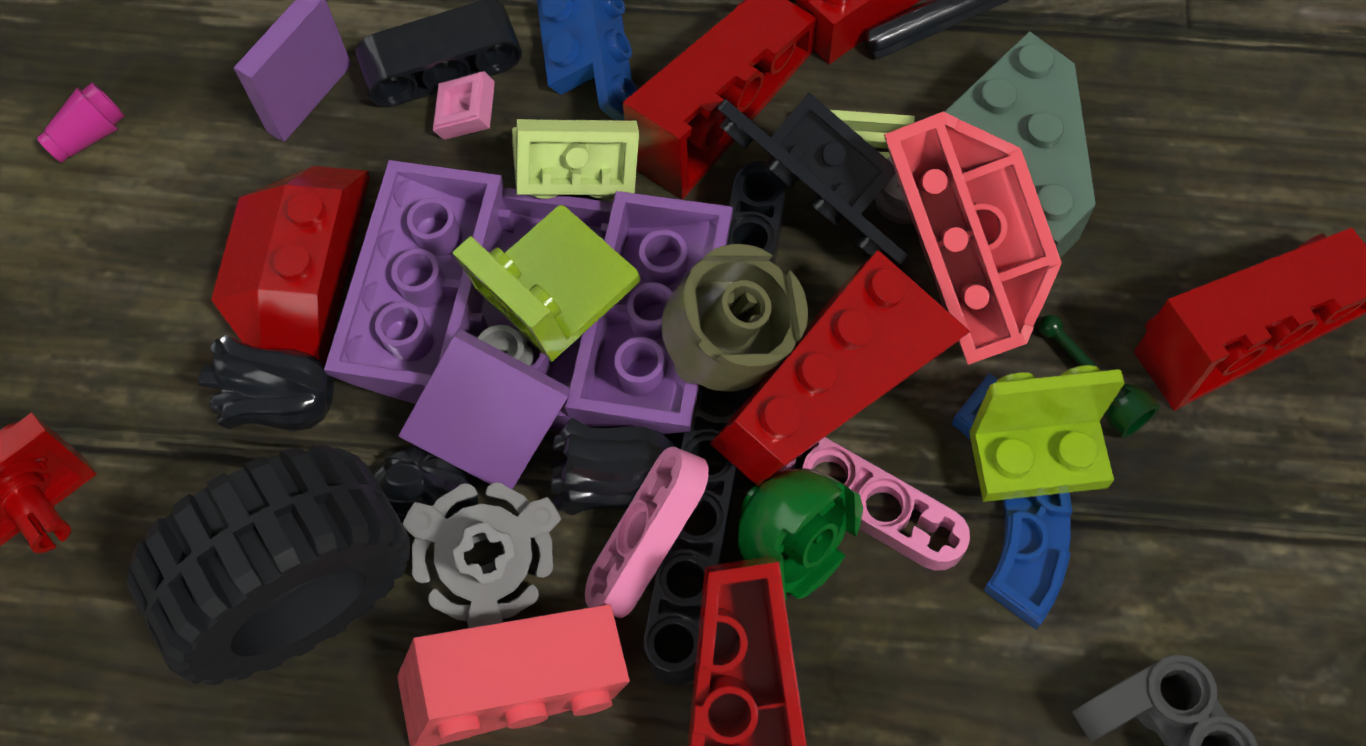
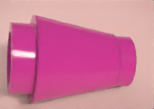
(80, 123)

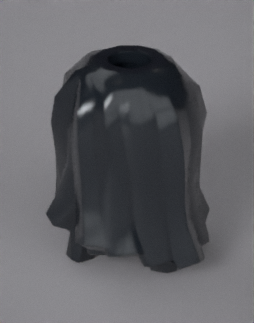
(266, 386)
(602, 465)

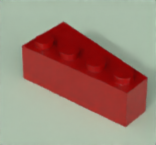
(848, 357)

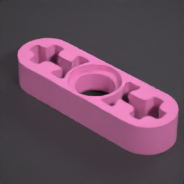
(647, 531)

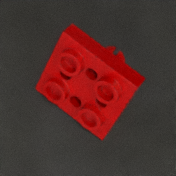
(35, 476)

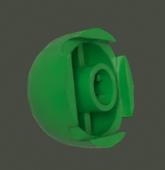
(799, 523)

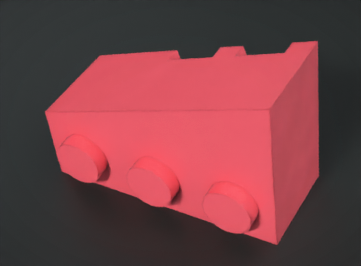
(510, 674)

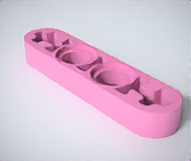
(868, 480)

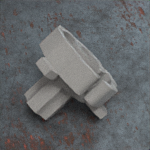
(477, 523)

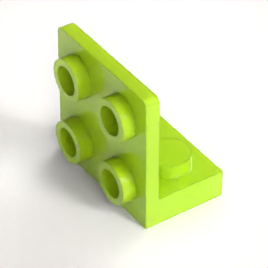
(550, 280)
(1044, 434)

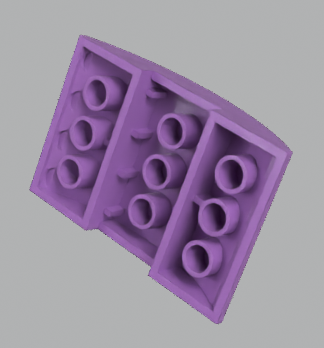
(415, 294)

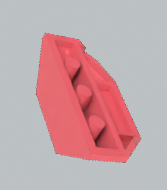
(977, 229)

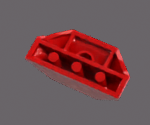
(291, 259)

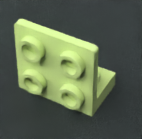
(575, 157)

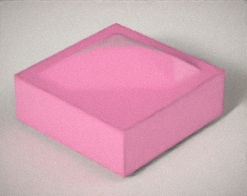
(464, 105)

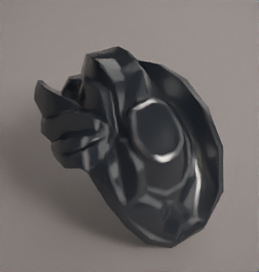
(420, 478)

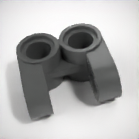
(1142, 699)

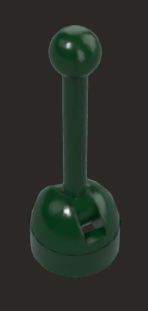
(1132, 405)

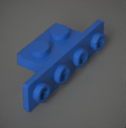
(587, 43)

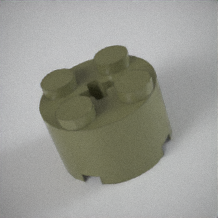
(733, 318)

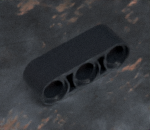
(419, 55)

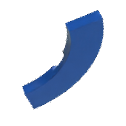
(1034, 541)

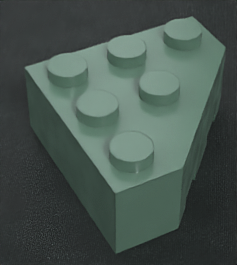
(1037, 106)

